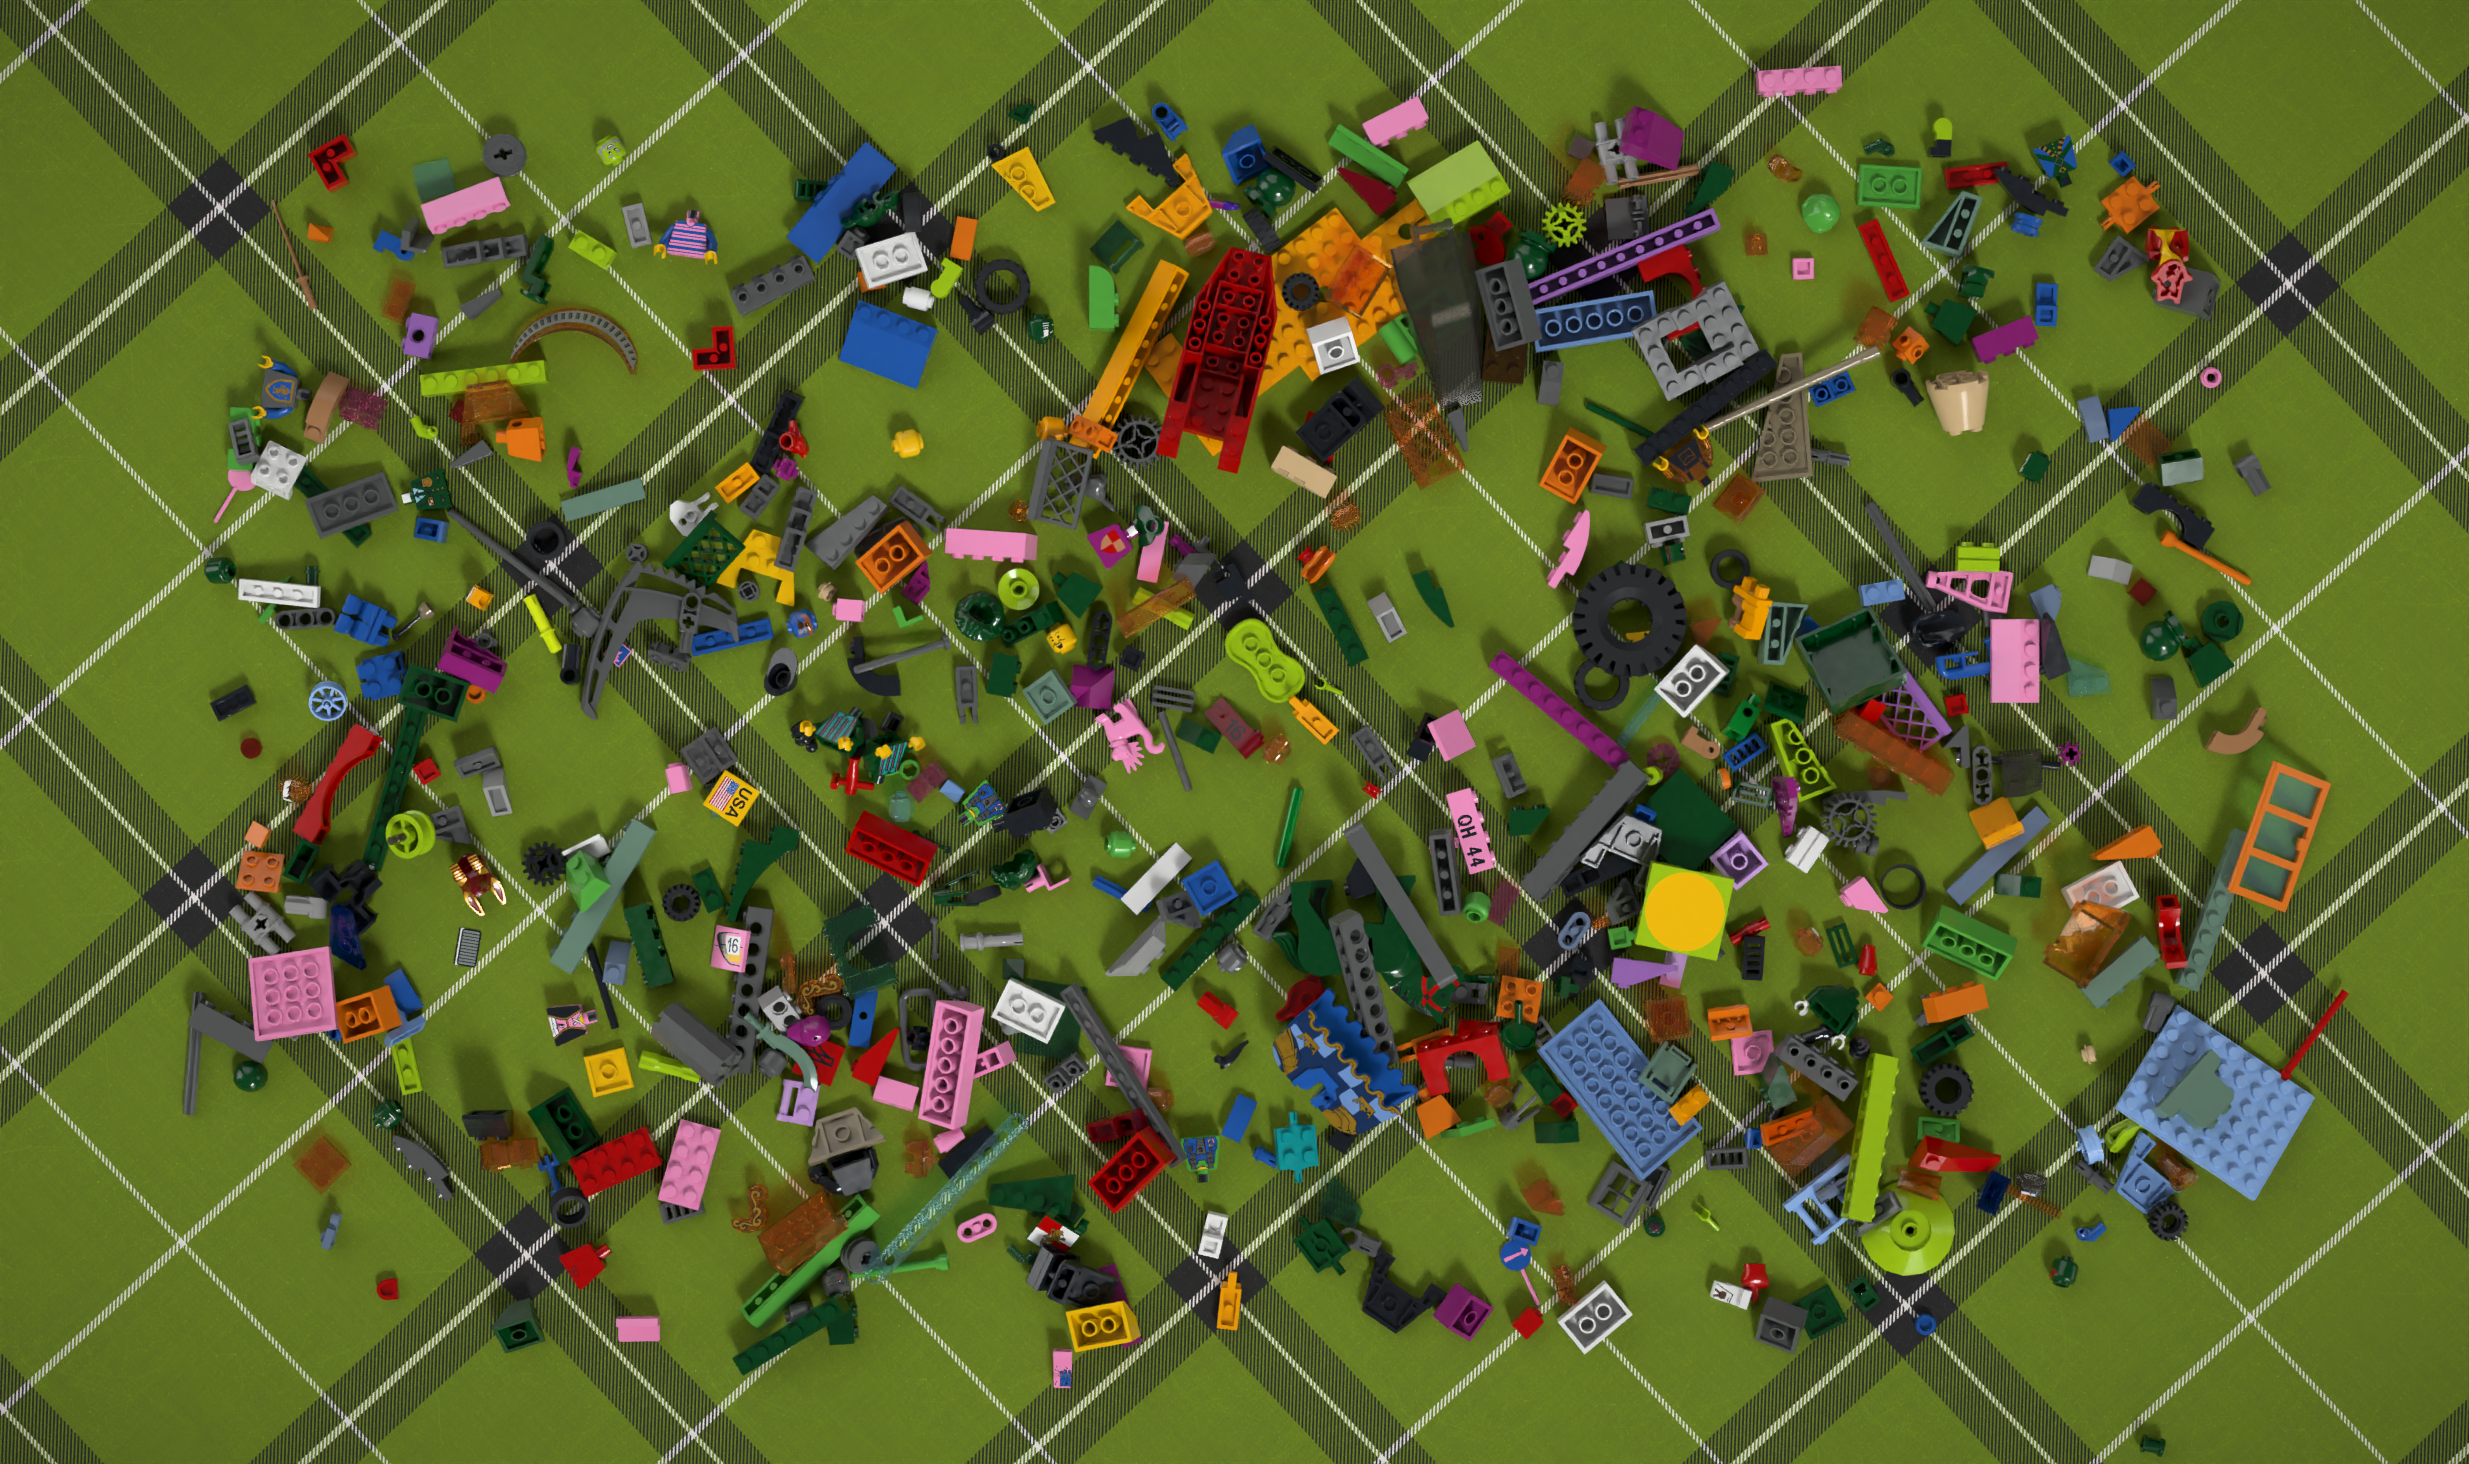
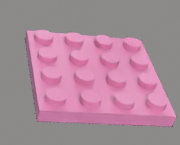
(293, 994)

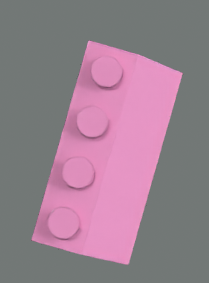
(2014, 661)

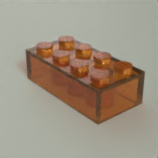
(802, 1232)

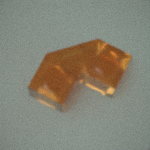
(509, 1154)

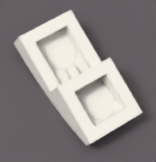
(1213, 1234)

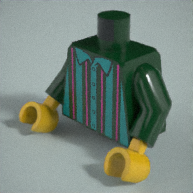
(838, 732)
(885, 754)

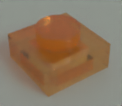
(1879, 776)

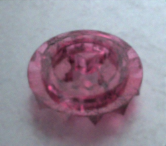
(1668, 751)

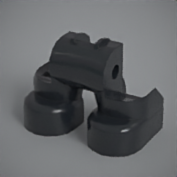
(359, 879)

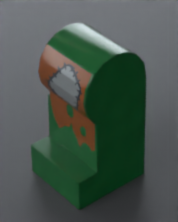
(1672, 554)

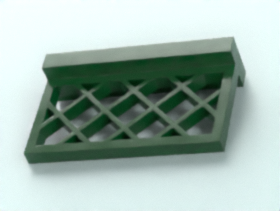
(694, 538)

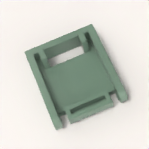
(1669, 1069)

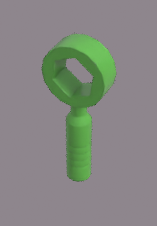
(900, 770)

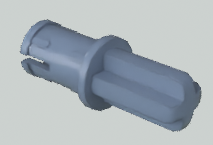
(1831, 1190)

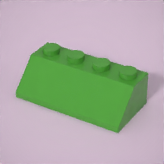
(1969, 942)

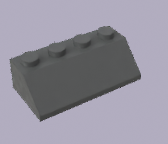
(1508, 304)

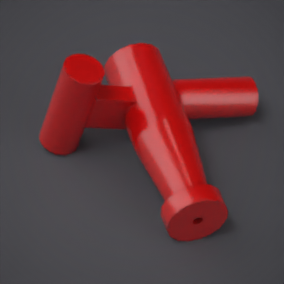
(851, 780)

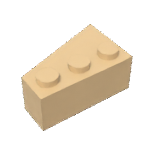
(1304, 471)

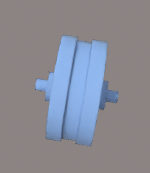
(328, 700)
(2090, 1144)

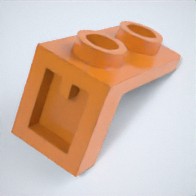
(1093, 433)

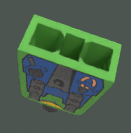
(982, 805)
(1201, 1154)

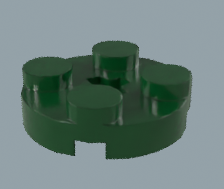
(2230, 630)

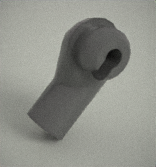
(952, 992)

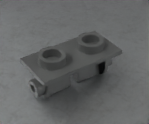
(660, 655)

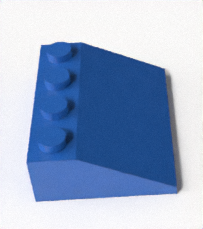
(888, 344)

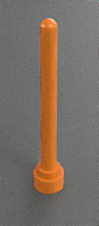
(2170, 539)

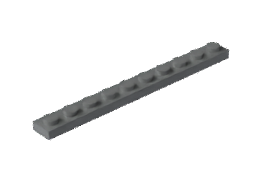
(1119, 1067)

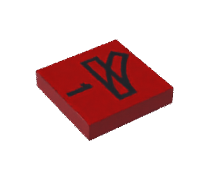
(826, 1060)

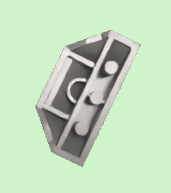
(1141, 952)

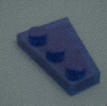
(345, 938)

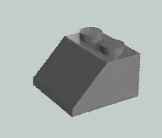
(1781, 1325)

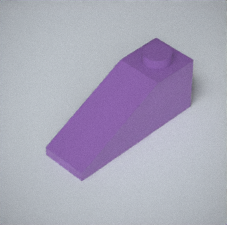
(1632, 971)

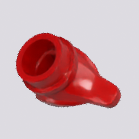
(794, 440)

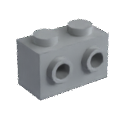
(1665, 530)

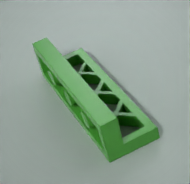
(1368, 156)

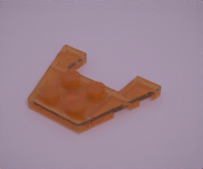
(489, 403)

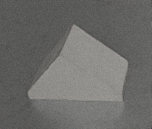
(2110, 569)

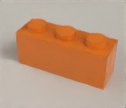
(1955, 1002)

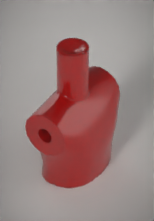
(1754, 1278)

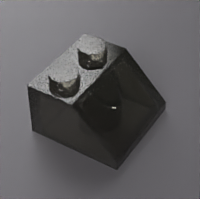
(2020, 772)

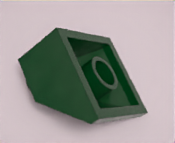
(518, 1326)

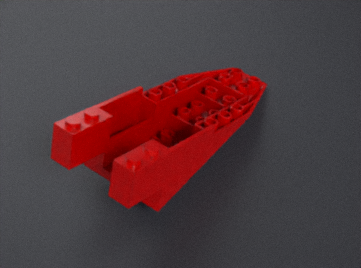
(1223, 357)

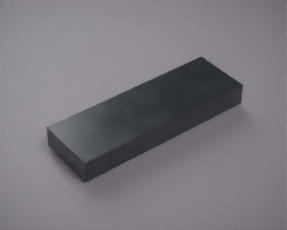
(959, 1156)

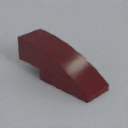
(1117, 1125)

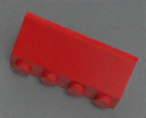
(891, 848)

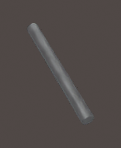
(1175, 751)

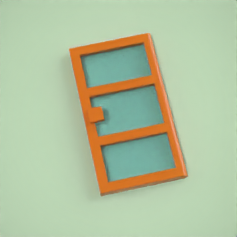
(2278, 836)

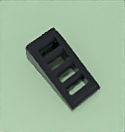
(1753, 971)

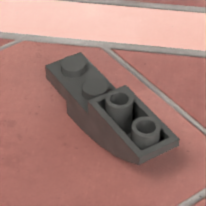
(421, 1157)

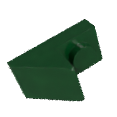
(1862, 1293)

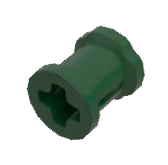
(2152, 1445)

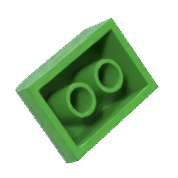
(1102, 301)

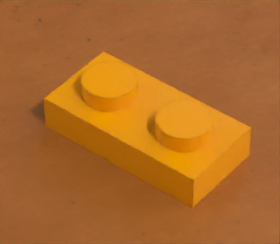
(737, 482)
(1689, 1104)

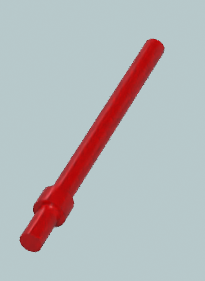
(2285, 1073)

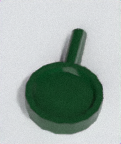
(1518, 1033)

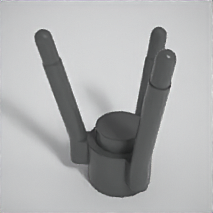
(1511, 1119)

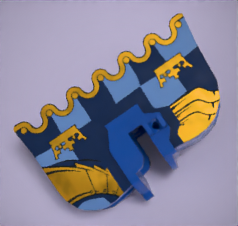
(1355, 1080)

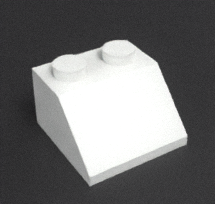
(1333, 345)

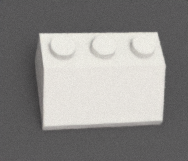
(1691, 680)

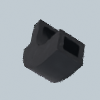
(869, 680)

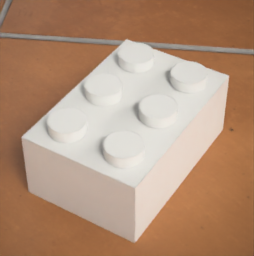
(1594, 1317)

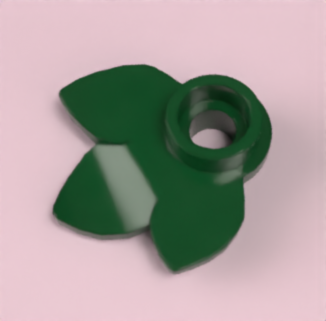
(1145, 525)

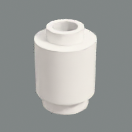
(918, 298)

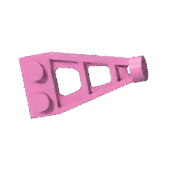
(1998, 590)

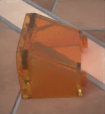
(2086, 940)

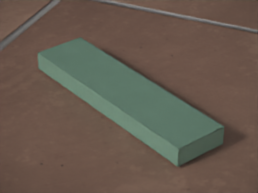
(603, 499)

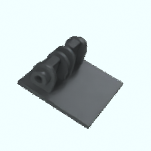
(1627, 217)

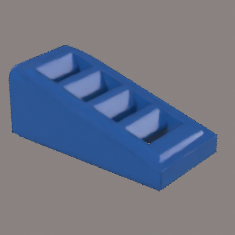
(1754, 735)

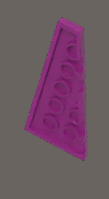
(1786, 801)

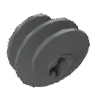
(859, 1254)

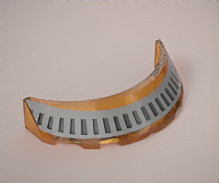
(579, 321)

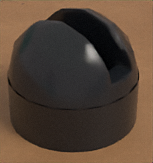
(993, 154)

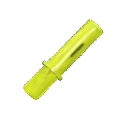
(542, 623)

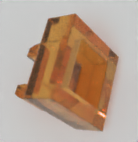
(1756, 245)

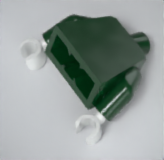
(1834, 1007)

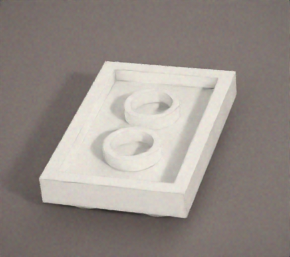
(891, 260)

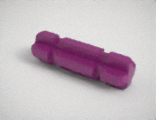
(1183, 547)

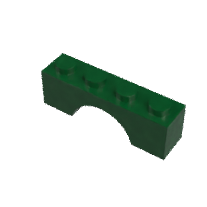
(1340, 625)

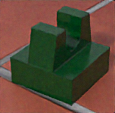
(1564, 986)

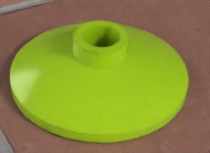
(1016, 578)

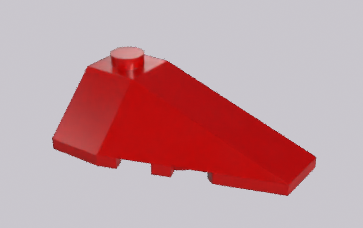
(1947, 1156)

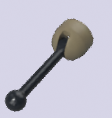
(424, 611)

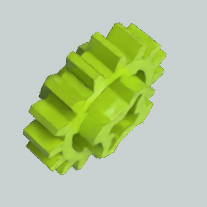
(1577, 222)

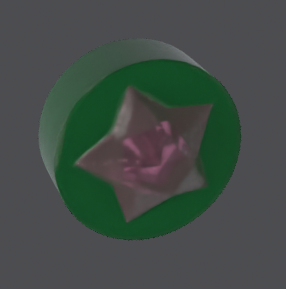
(1654, 1226)

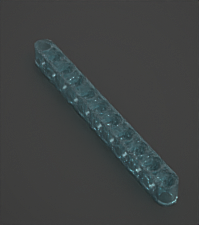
(936, 1202)

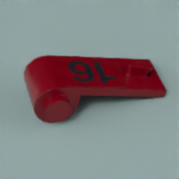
(1234, 728)

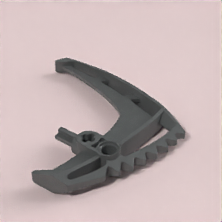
(645, 605)

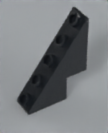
(1145, 151)

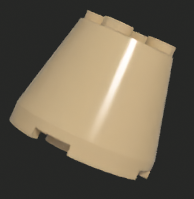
(1960, 400)

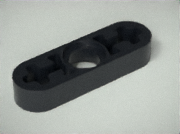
(1107, 626)

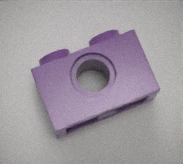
(423, 348)

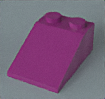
(1651, 138)

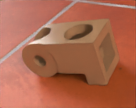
(1705, 748)

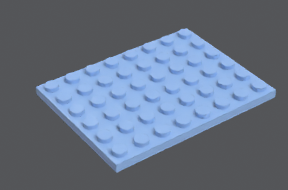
(2247, 1137)

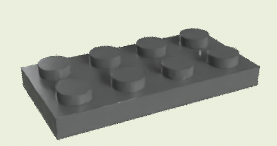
(351, 505)

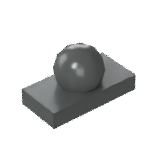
(1088, 797)

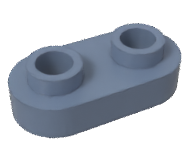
(1573, 930)

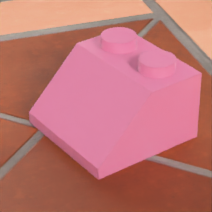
(1861, 895)

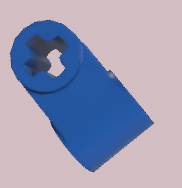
(1169, 122)

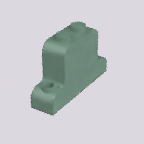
(2198, 1095)

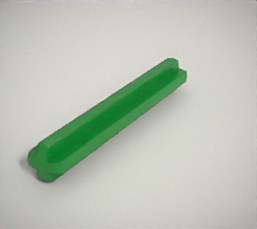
(1289, 827)

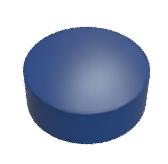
(1925, 1324)

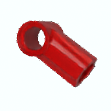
(1220, 1011)

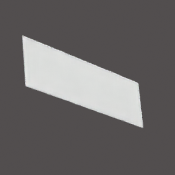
(1156, 878)

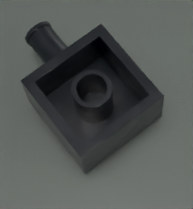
(1027, 813)

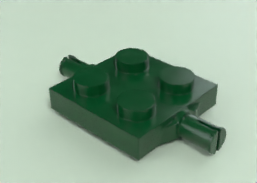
(1321, 1245)

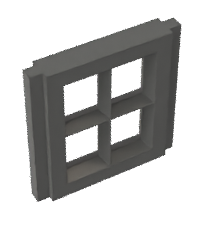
(1635, 1203)

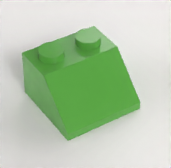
(585, 879)

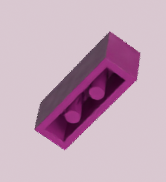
(2004, 340)

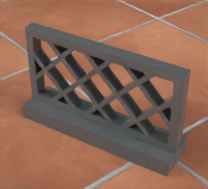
(1042, 480)

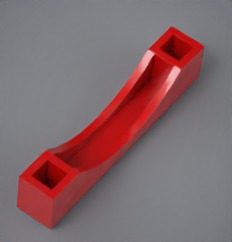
(315, 819)

